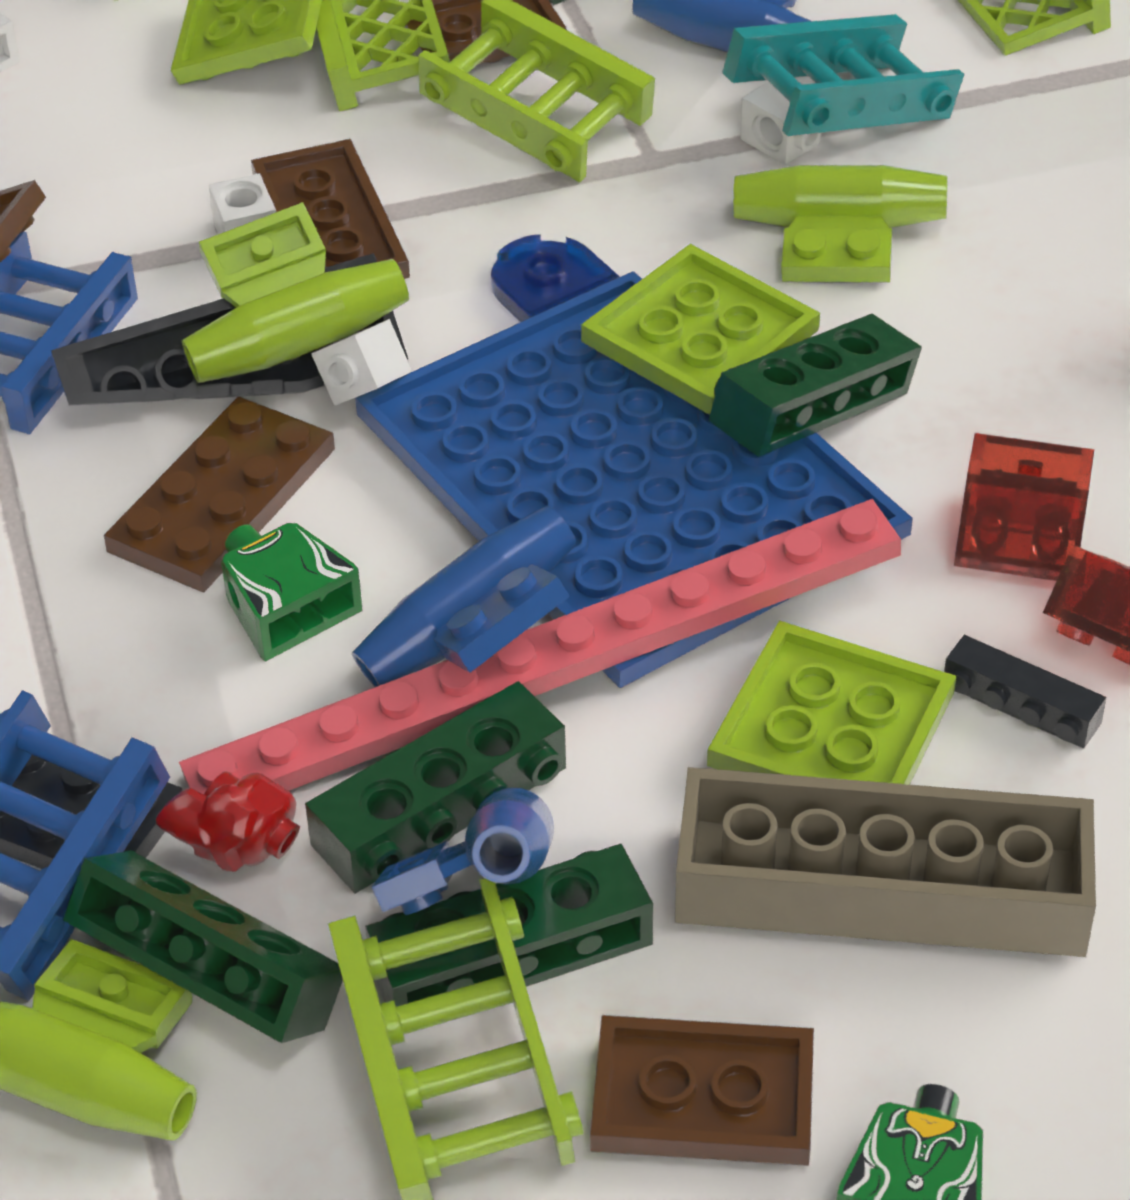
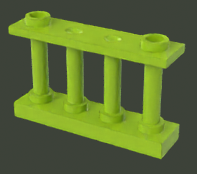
(555, 52)
(403, 1090)

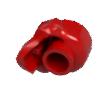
(234, 820)

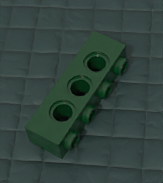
(814, 384)
(435, 785)
(568, 917)
(205, 945)

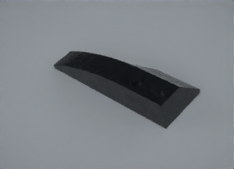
(150, 362)

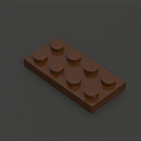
(337, 198)
(225, 479)

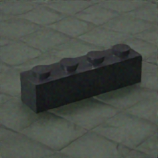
(1025, 691)

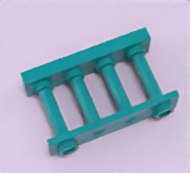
(841, 46)

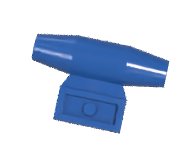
(714, 21)
(473, 602)
(502, 843)

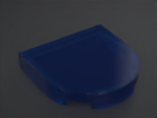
(544, 274)

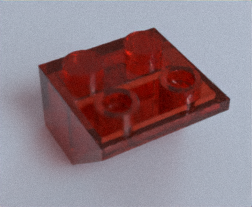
(1022, 506)

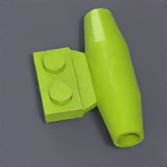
(839, 215)
(284, 296)
(86, 1042)

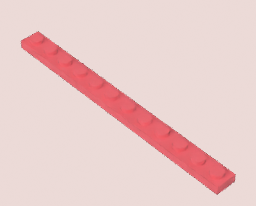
(558, 650)

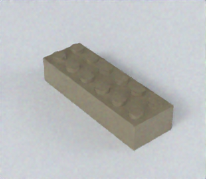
(887, 862)

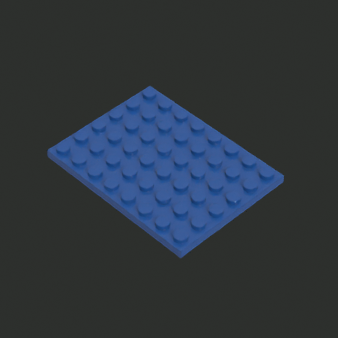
(619, 458)

